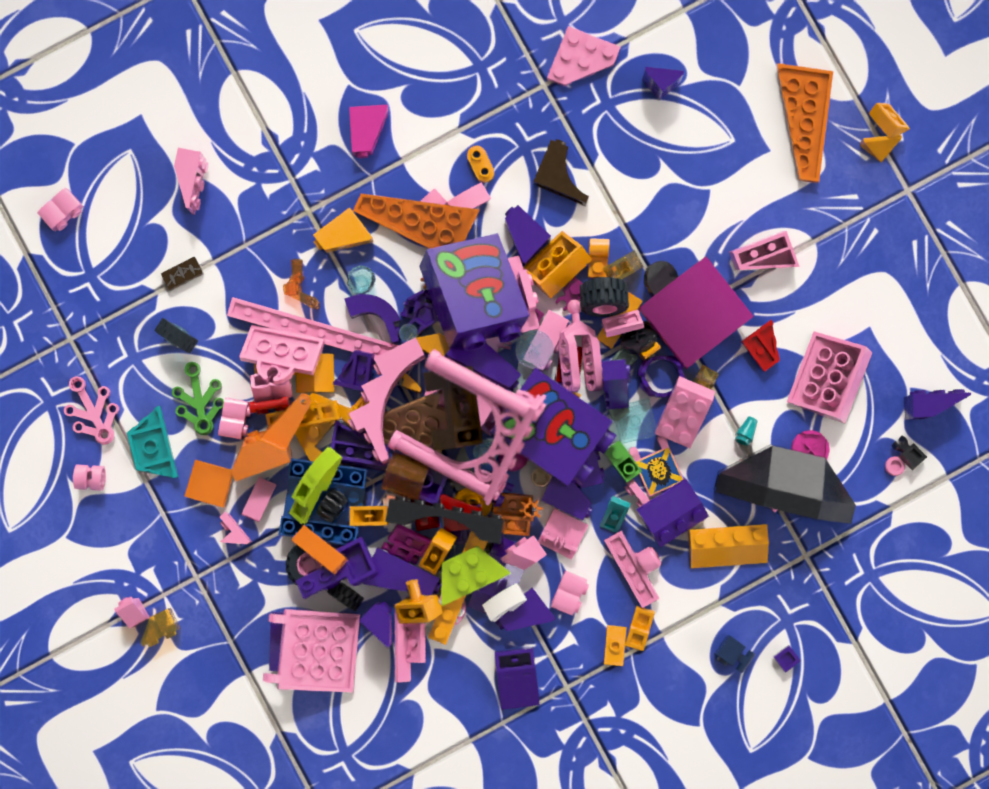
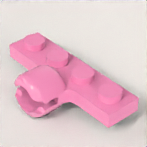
(635, 567)

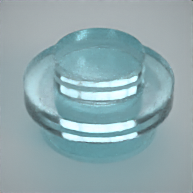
(408, 332)

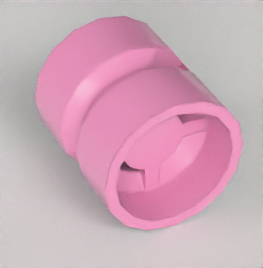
(83, 480)

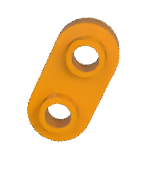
(480, 163)

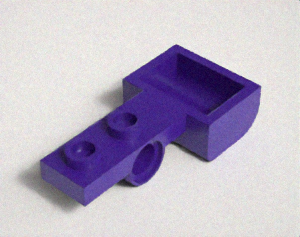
(357, 569)

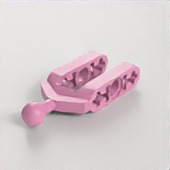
(590, 352)

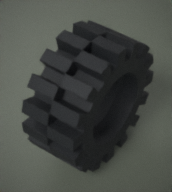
(346, 596)

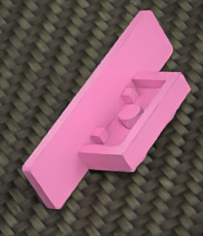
(525, 282)
(408, 648)

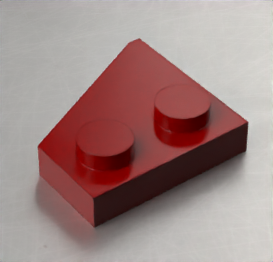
(763, 346)

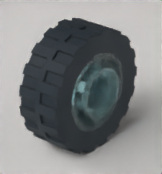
(176, 335)

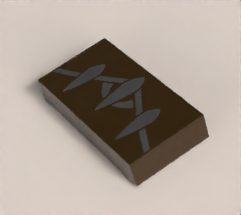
(182, 273)

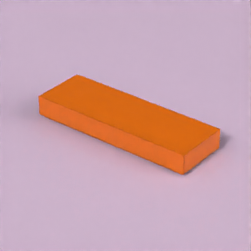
(319, 549)

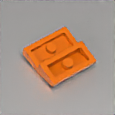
(209, 483)
(510, 512)

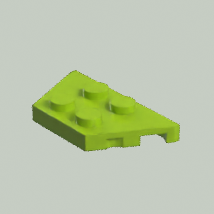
(469, 573)

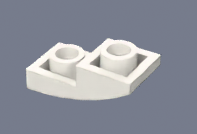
(503, 602)

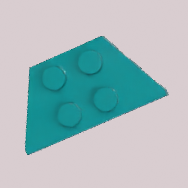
(152, 446)

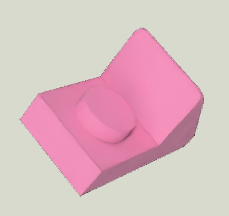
(237, 534)

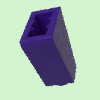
(525, 233)
(569, 500)
(528, 614)

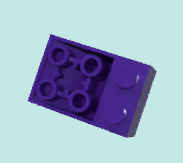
(923, 406)
(517, 678)

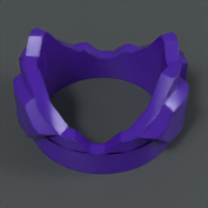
(642, 372)

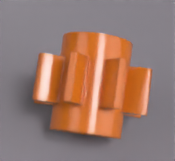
(535, 512)

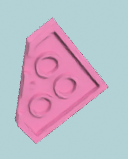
(581, 57)

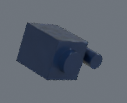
(731, 650)

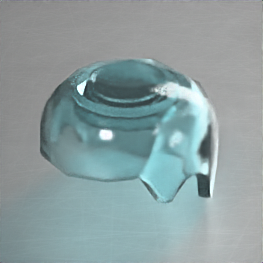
(361, 280)

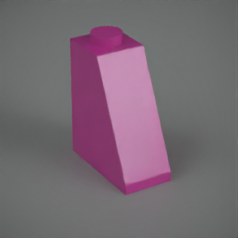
(366, 127)

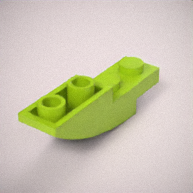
(313, 482)

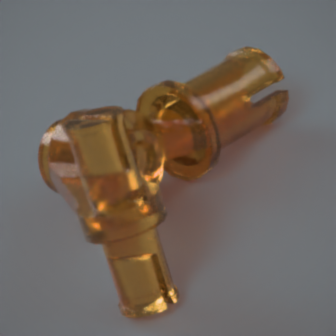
(293, 286)

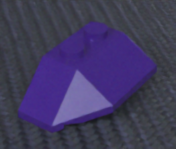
(485, 593)

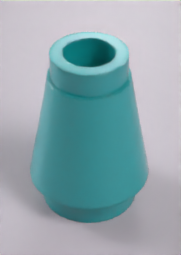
(746, 432)

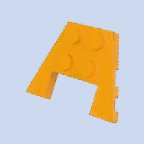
(311, 435)

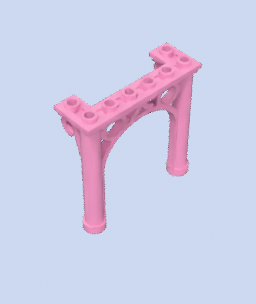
(518, 405)

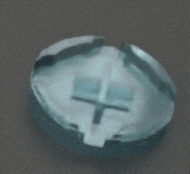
(534, 349)

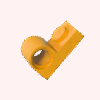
(599, 254)

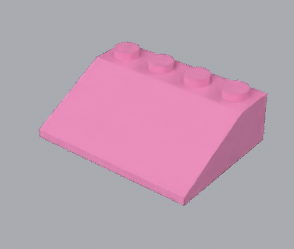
(829, 376)

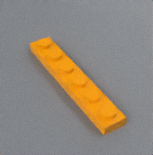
(445, 622)

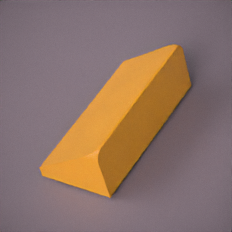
(888, 120)

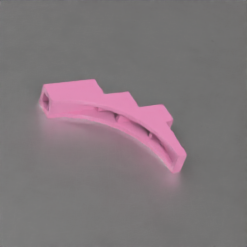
(370, 417)

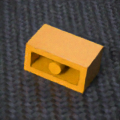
(437, 551)

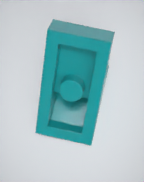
(615, 514)

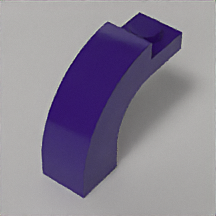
(370, 304)

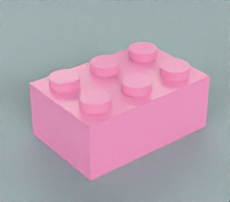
(684, 412)

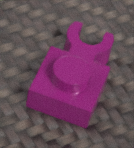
(571, 292)

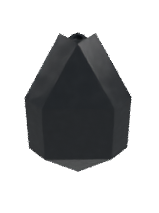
(788, 483)

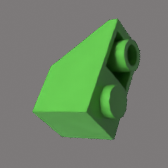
(622, 461)

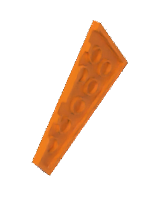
(806, 106)
(420, 221)

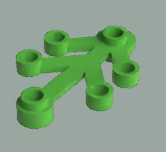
(198, 401)

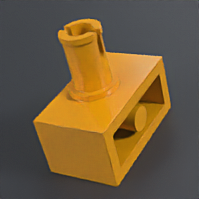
(417, 607)

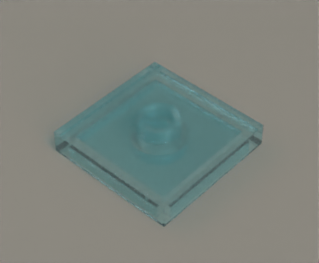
(638, 423)

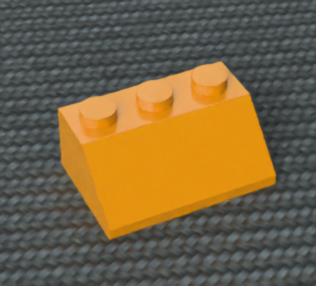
(557, 264)

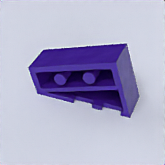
(355, 448)

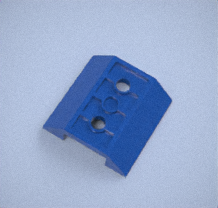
(348, 481)

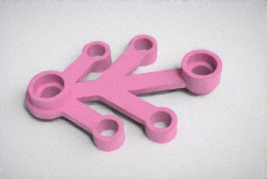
(93, 413)

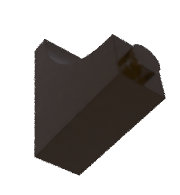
(554, 176)

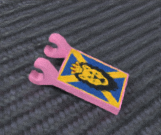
(658, 468)

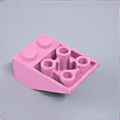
(190, 168)

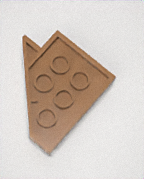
(416, 419)

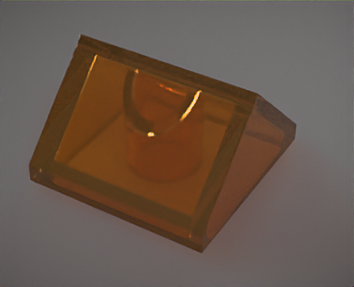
(405, 476)

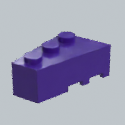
(615, 379)

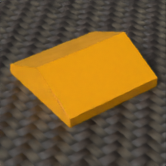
(321, 380)

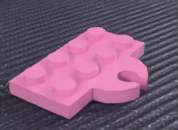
(281, 353)

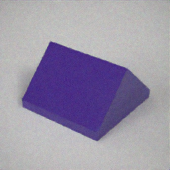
(661, 80)

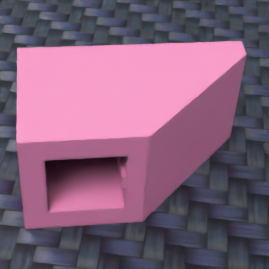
(524, 554)
(131, 611)

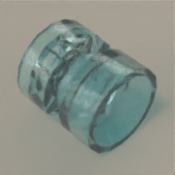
(481, 449)

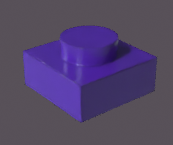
(786, 658)

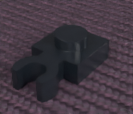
(911, 455)

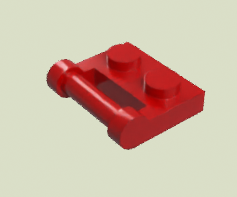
(263, 406)

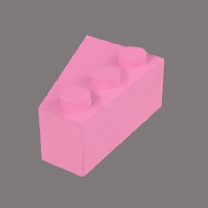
(768, 252)

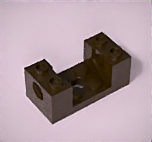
(464, 425)

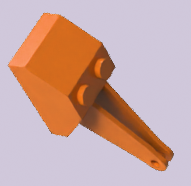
(270, 447)

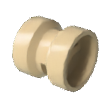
(540, 477)

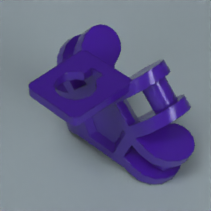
(424, 312)

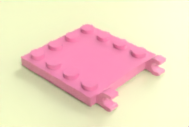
(316, 651)

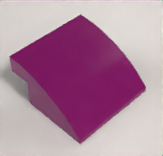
(695, 312)

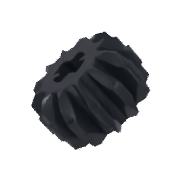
(332, 506)

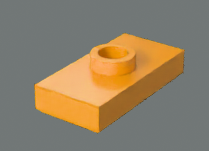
(615, 645)

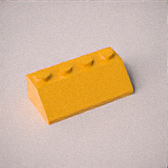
(728, 546)

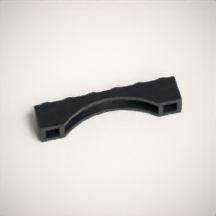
(485, 527)

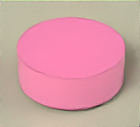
(894, 466)

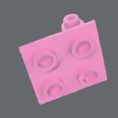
(563, 533)

